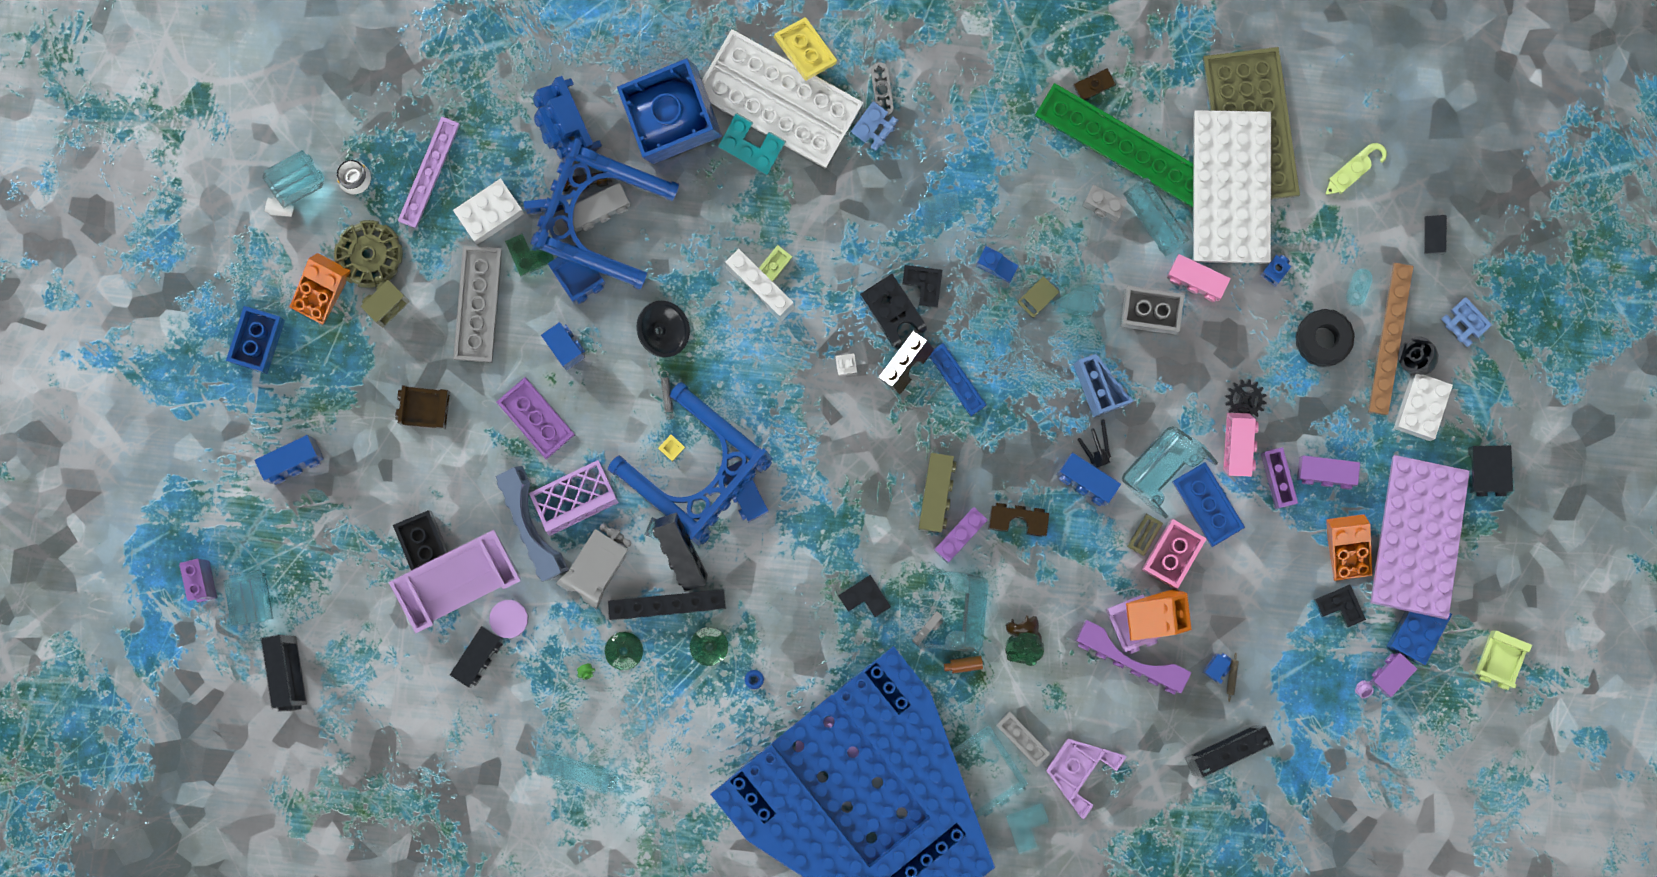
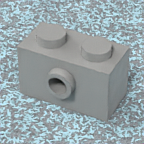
(1104, 203)

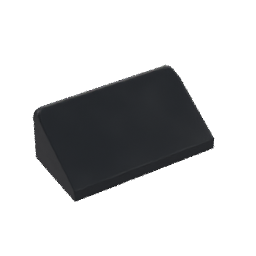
(1435, 234)

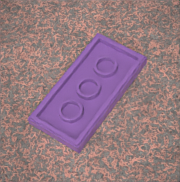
(535, 418)

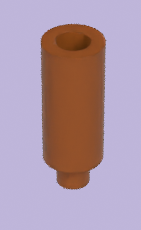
(964, 664)

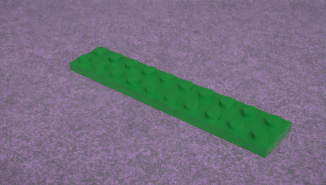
(1118, 142)

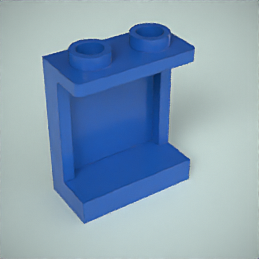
(576, 279)

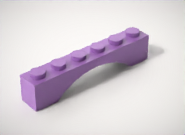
(1096, 638)

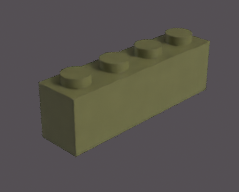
(936, 493)

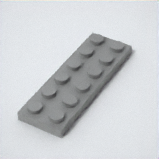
(477, 304)

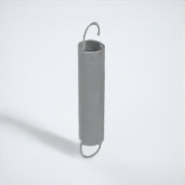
(666, 394)

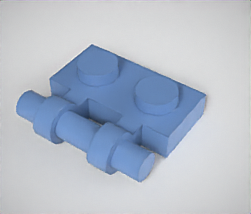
(870, 121)
(1470, 318)

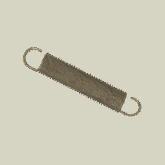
(1232, 677)

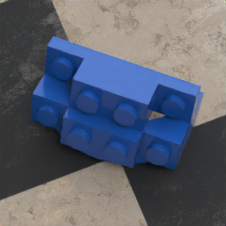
(560, 118)

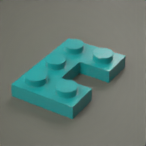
(758, 157)

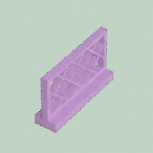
(581, 512)

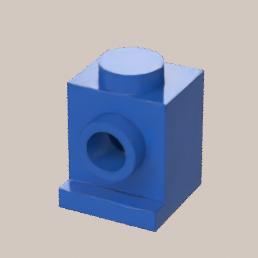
(1272, 274)
(1218, 667)

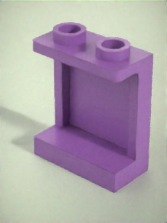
(198, 580)

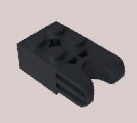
(896, 313)

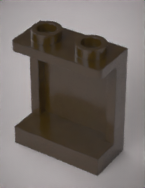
(423, 407)

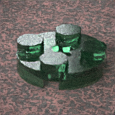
(1015, 649)

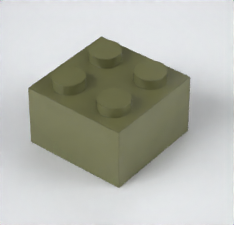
(384, 303)

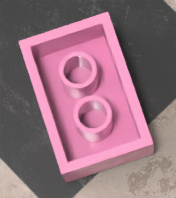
(1240, 444)
(1173, 554)

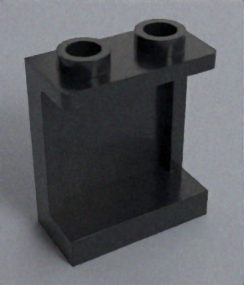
(1491, 470)

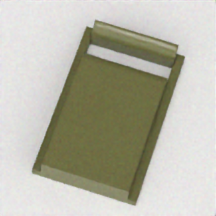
(1039, 296)

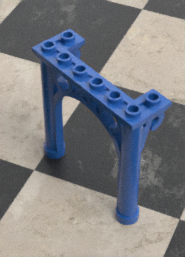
(611, 169)
(758, 460)

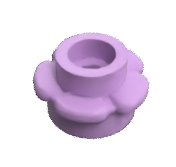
(1364, 689)

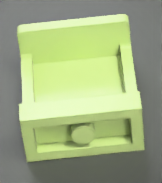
(1502, 659)

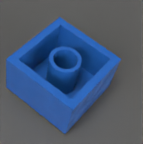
(564, 348)

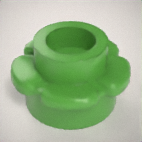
(585, 671)

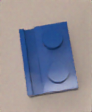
(537, 206)

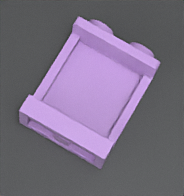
(1119, 621)

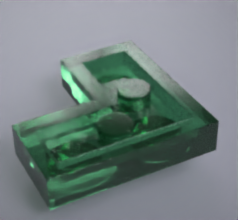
(524, 259)

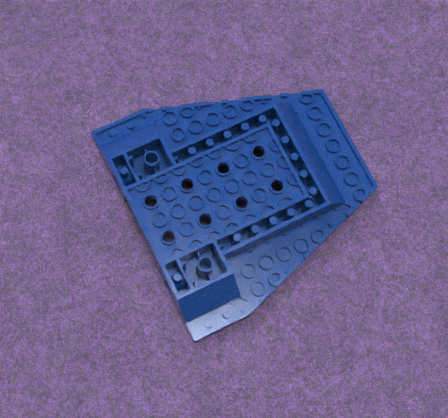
(899, 739)

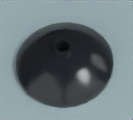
(672, 328)

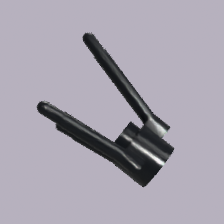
(1100, 456)

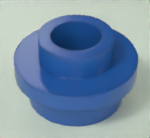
(748, 679)

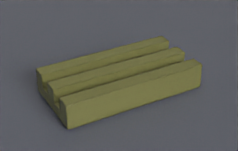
(1137, 549)

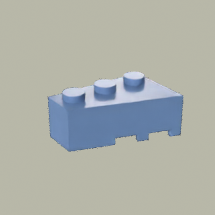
(1099, 386)

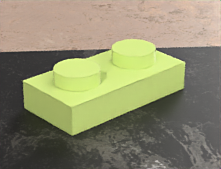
(775, 263)

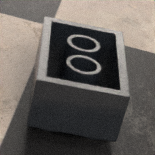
(420, 539)

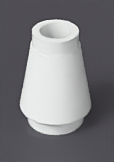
(274, 208)

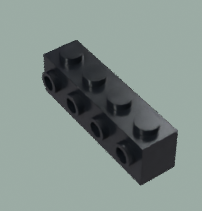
(680, 552)

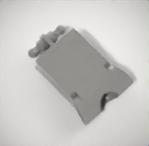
(596, 565)

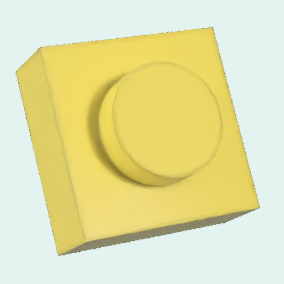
(671, 448)

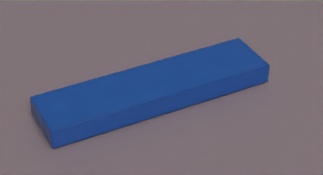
(957, 380)

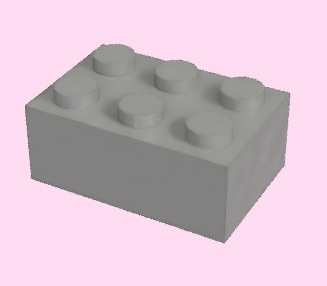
(1152, 310)

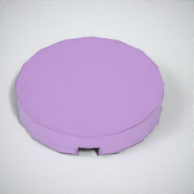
(508, 619)

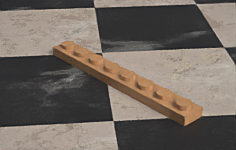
(1390, 339)

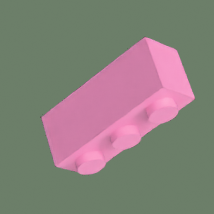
(1198, 278)

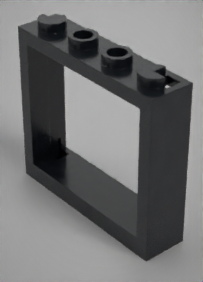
(283, 672)
(1229, 750)

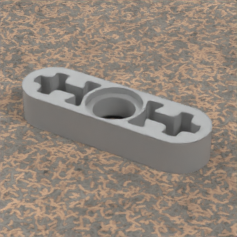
(885, 75)

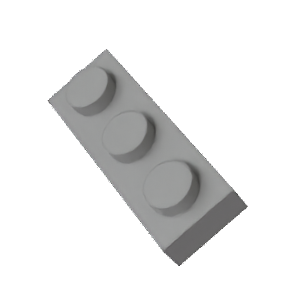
(1023, 739)

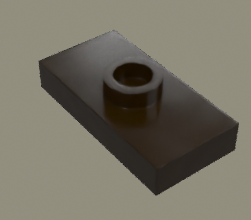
(1094, 84)

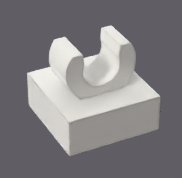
(846, 364)

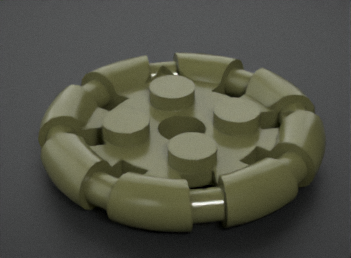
(379, 257)

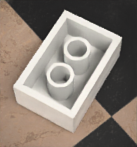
(488, 211)
(1423, 406)

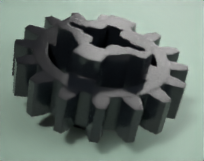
(1256, 392)

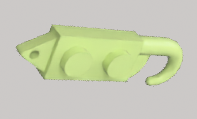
(1354, 169)

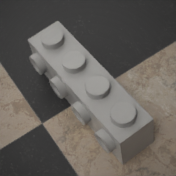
(595, 209)

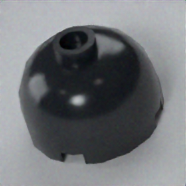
(1418, 356)

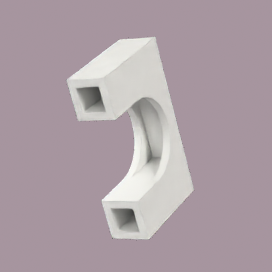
(745, 270)

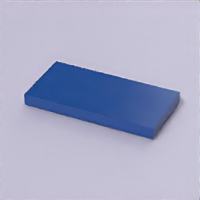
(1208, 504)

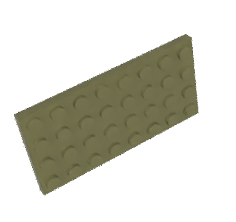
(1256, 83)

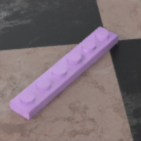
(428, 172)

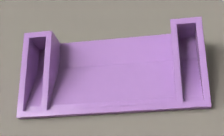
(454, 580)

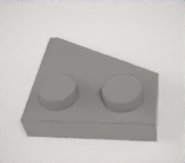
(933, 623)

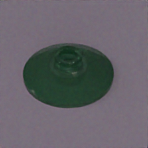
(698, 646)
(633, 655)

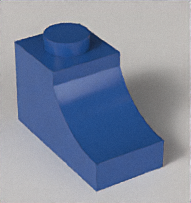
(997, 264)

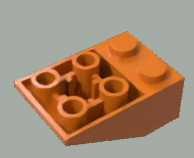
(319, 288)
(1350, 547)
(1159, 615)

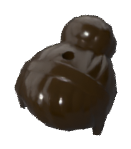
(1029, 625)

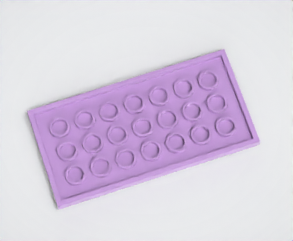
(1420, 537)

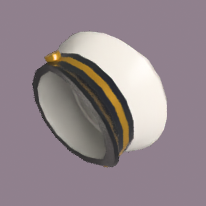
(353, 177)

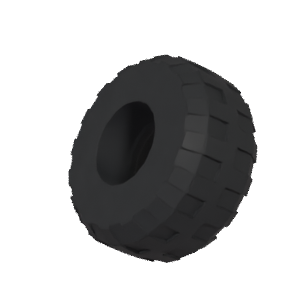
(1342, 332)

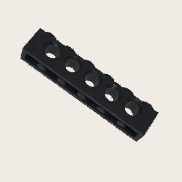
(667, 604)

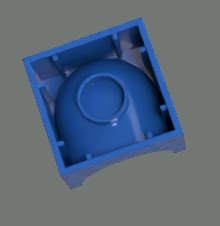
(669, 111)

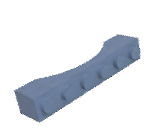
(515, 489)

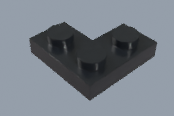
(929, 281)
(867, 592)
(1343, 601)

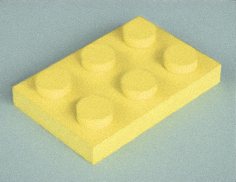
(805, 49)

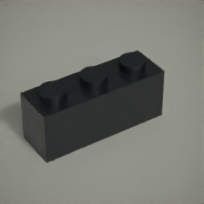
(476, 657)

